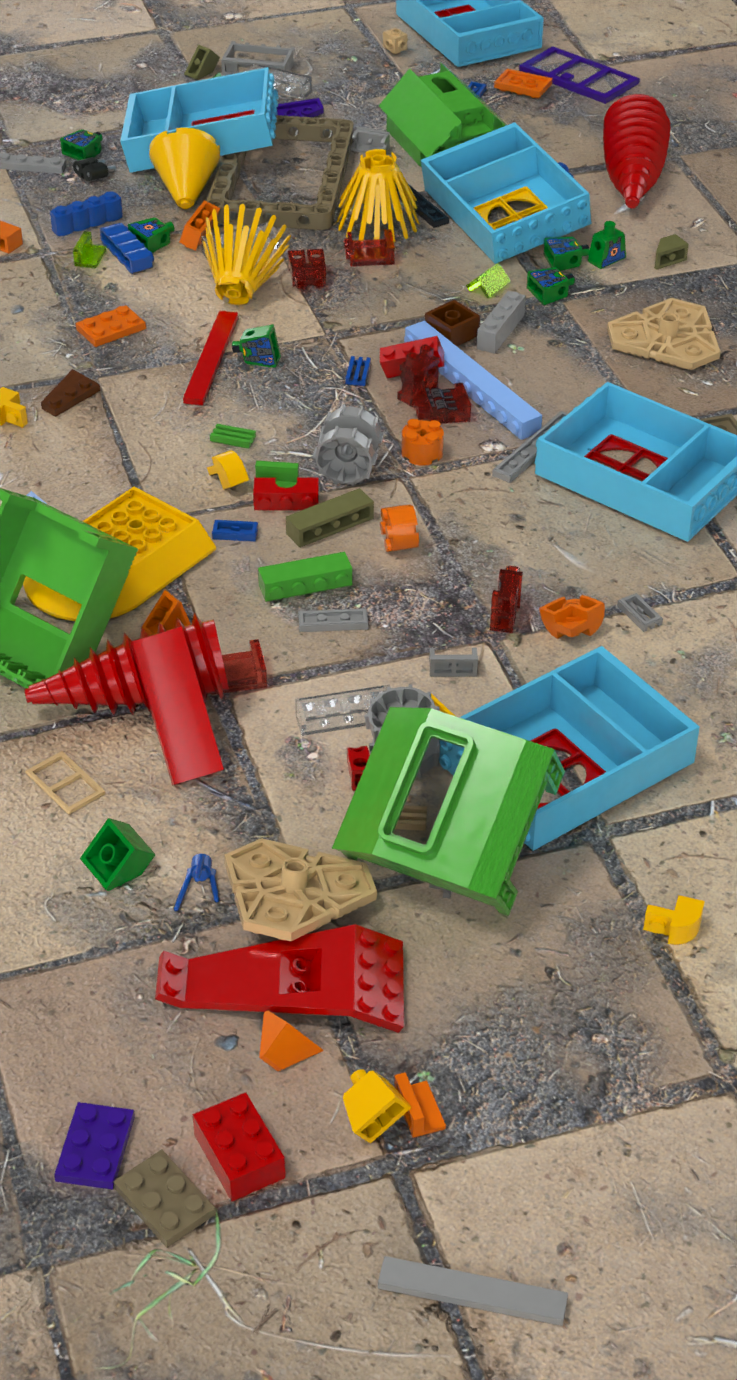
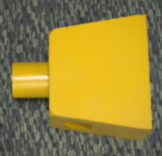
(373, 1104)

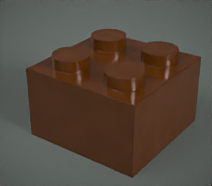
(454, 322)

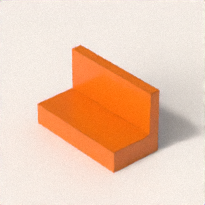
(424, 1115)

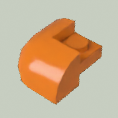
(572, 616)

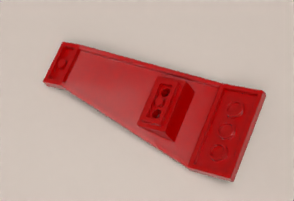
(318, 974)

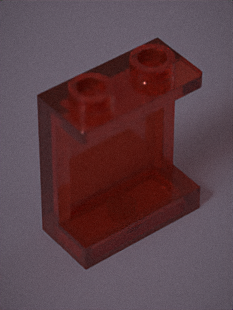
(370, 251)
(245, 669)

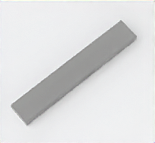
(523, 455)
(473, 1290)

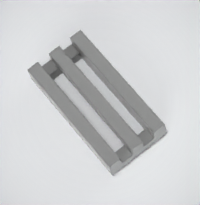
(636, 613)

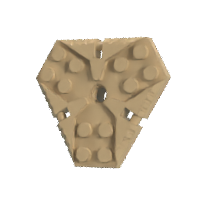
(669, 332)
(291, 893)

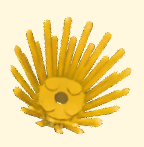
(372, 179)
(235, 275)

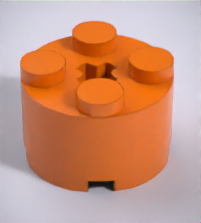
(422, 441)
(399, 527)

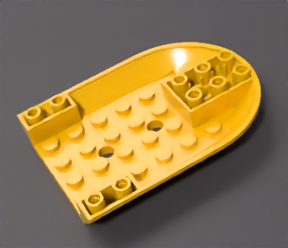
(166, 544)

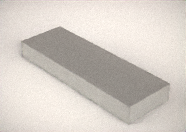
(333, 620)

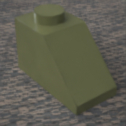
(202, 63)
(670, 251)

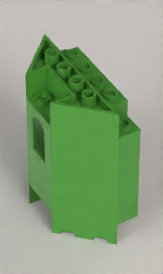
(436, 113)

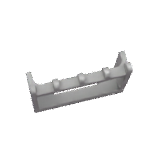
(231, 65)

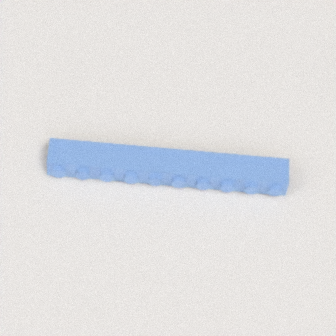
(481, 385)

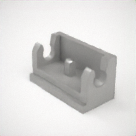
(370, 139)
(453, 665)

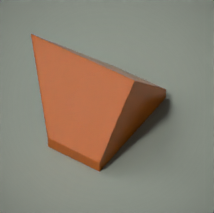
(165, 611)
(283, 1044)

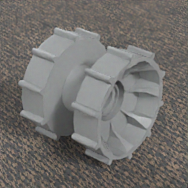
(348, 445)
(402, 697)

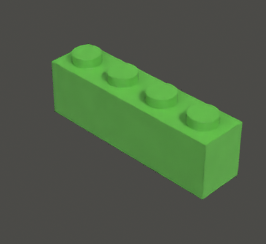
(305, 576)

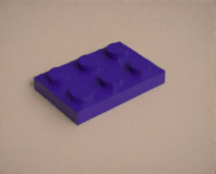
(94, 1145)

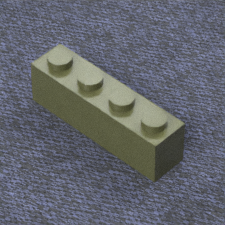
(329, 517)

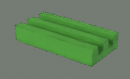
(233, 436)

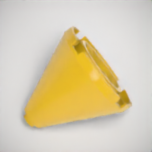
(184, 162)

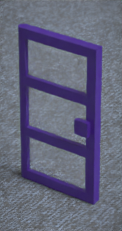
(580, 74)

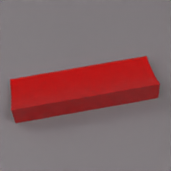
(177, 706)

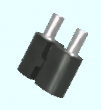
(92, 168)

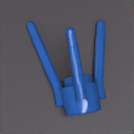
(200, 870)

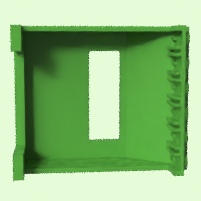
(68, 559)
(480, 817)

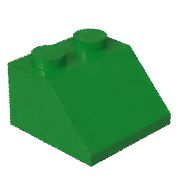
(117, 854)

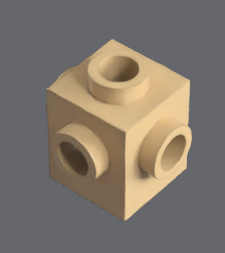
(395, 40)

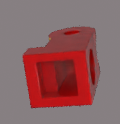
(357, 760)

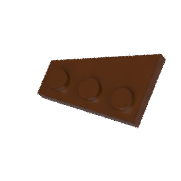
(69, 392)

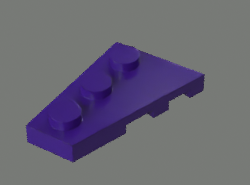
(302, 108)

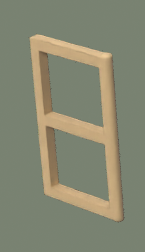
(79, 774)

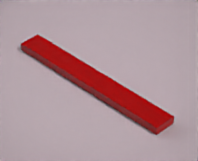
(210, 358)

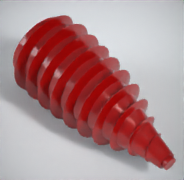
(635, 144)
(114, 676)

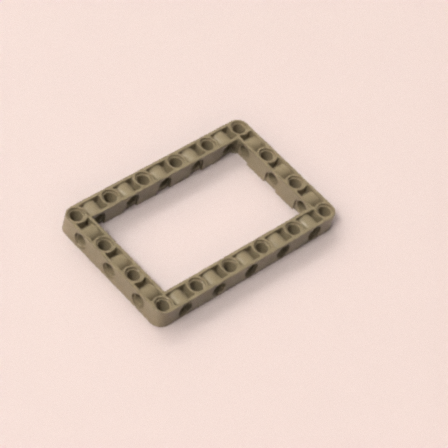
(320, 214)

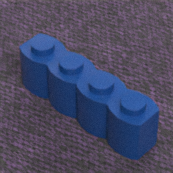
(86, 214)
(126, 247)

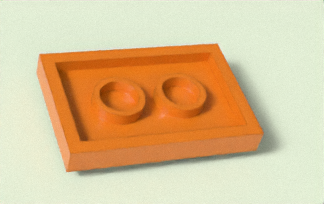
(523, 83)
(110, 325)

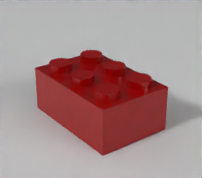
(239, 1146)

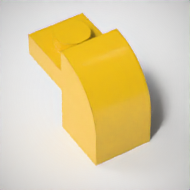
(11, 409)
(229, 469)
(679, 924)

